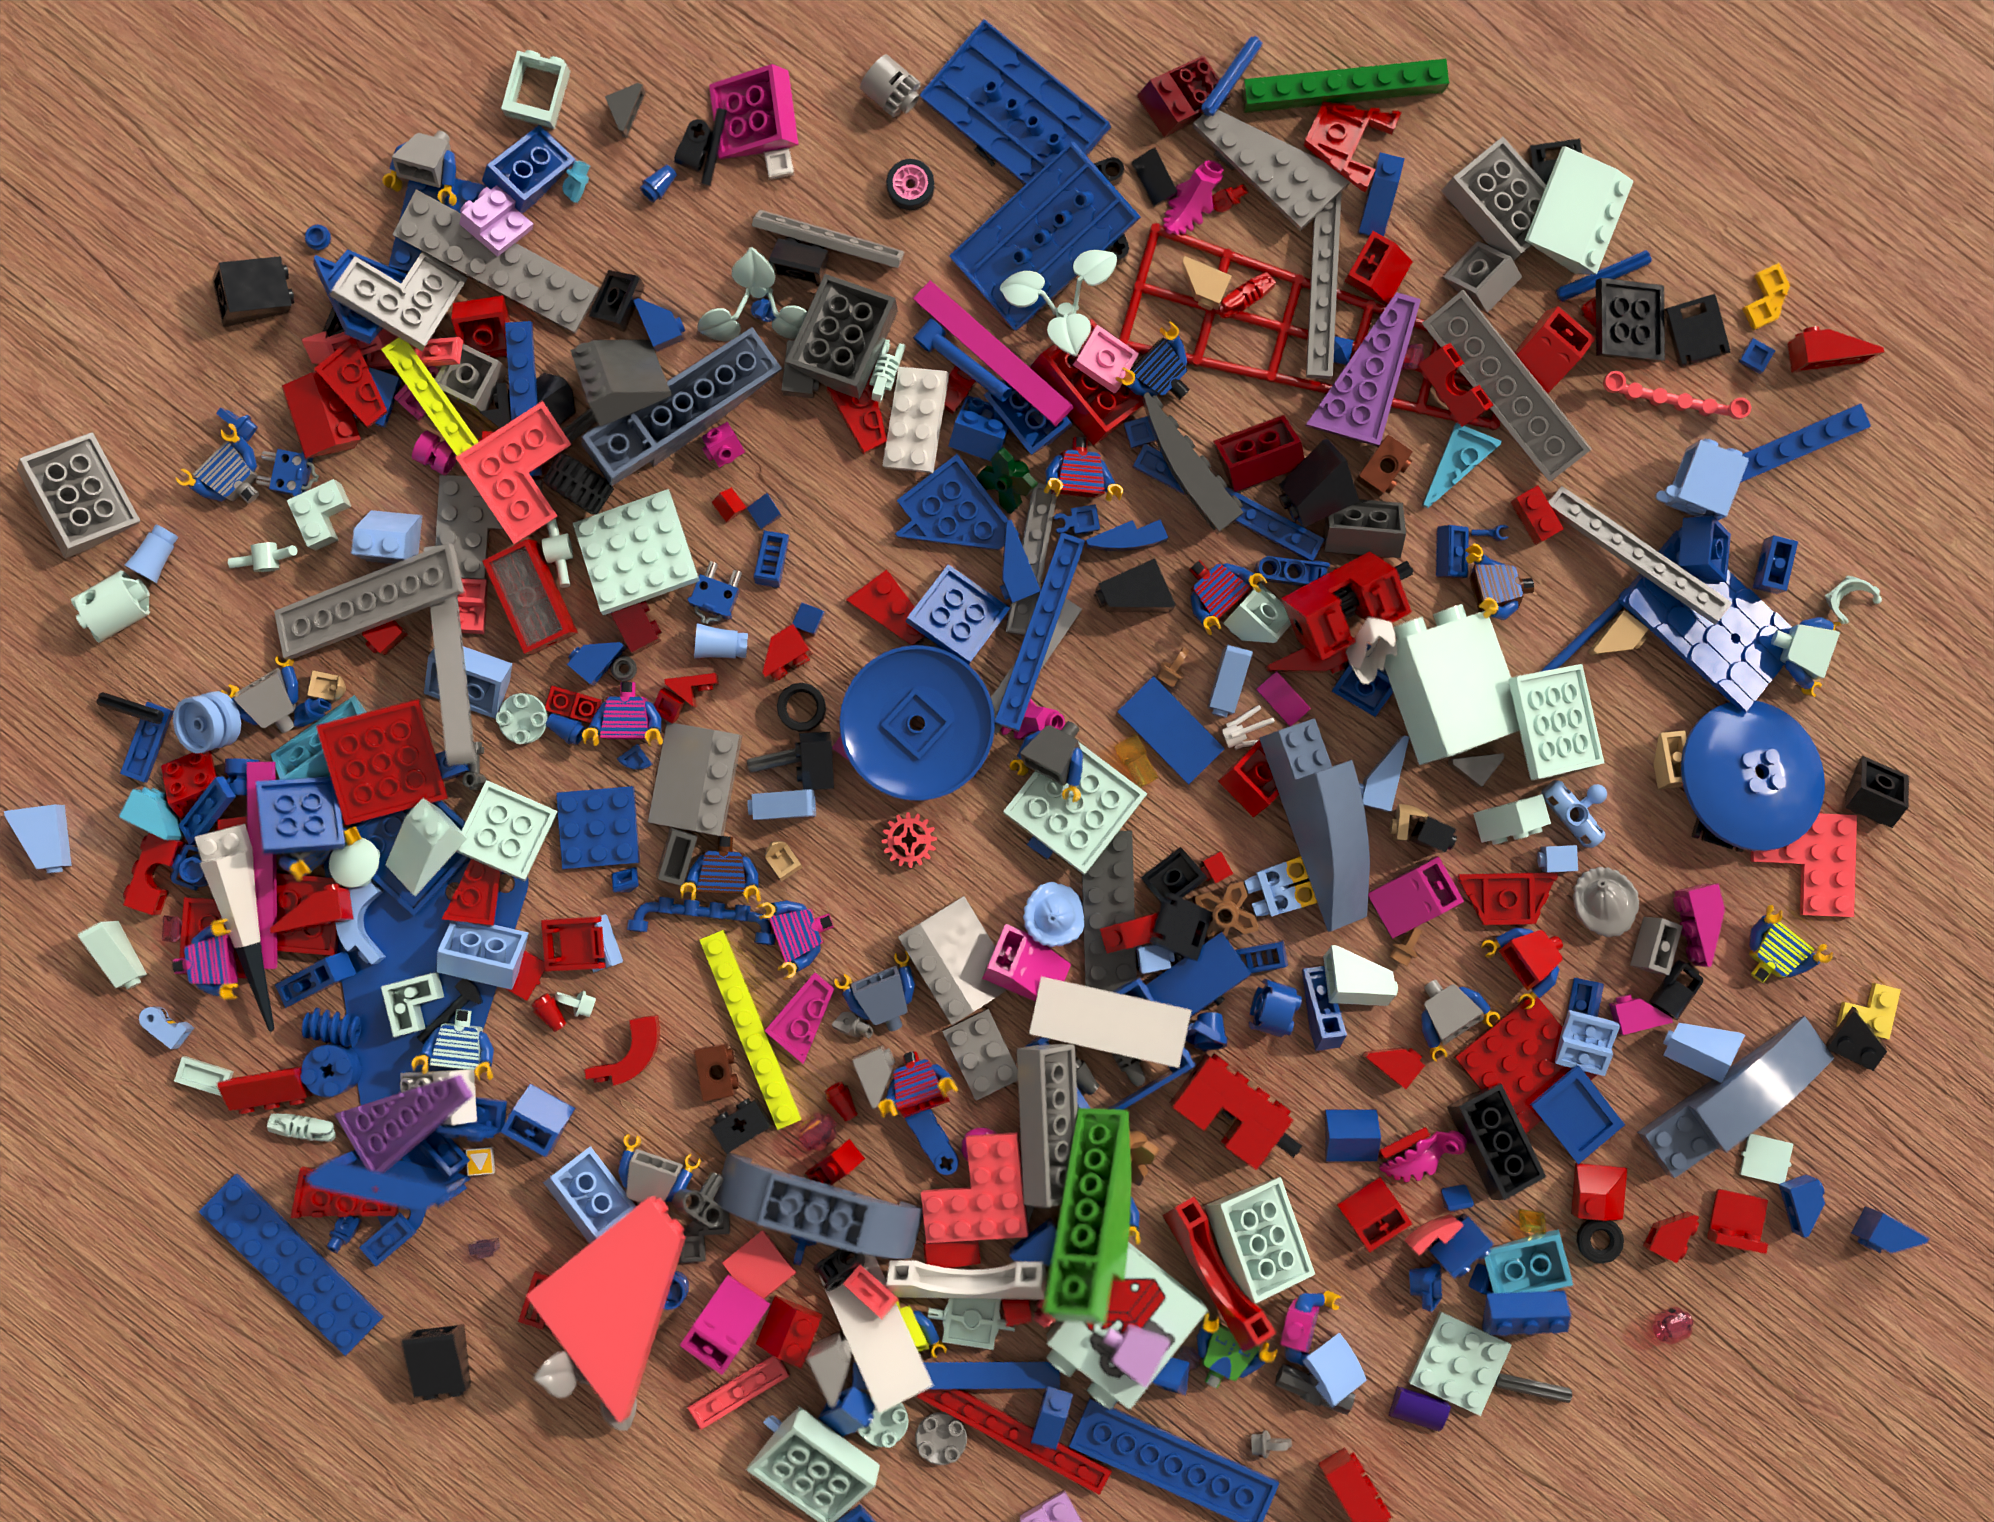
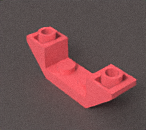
(322, 346)

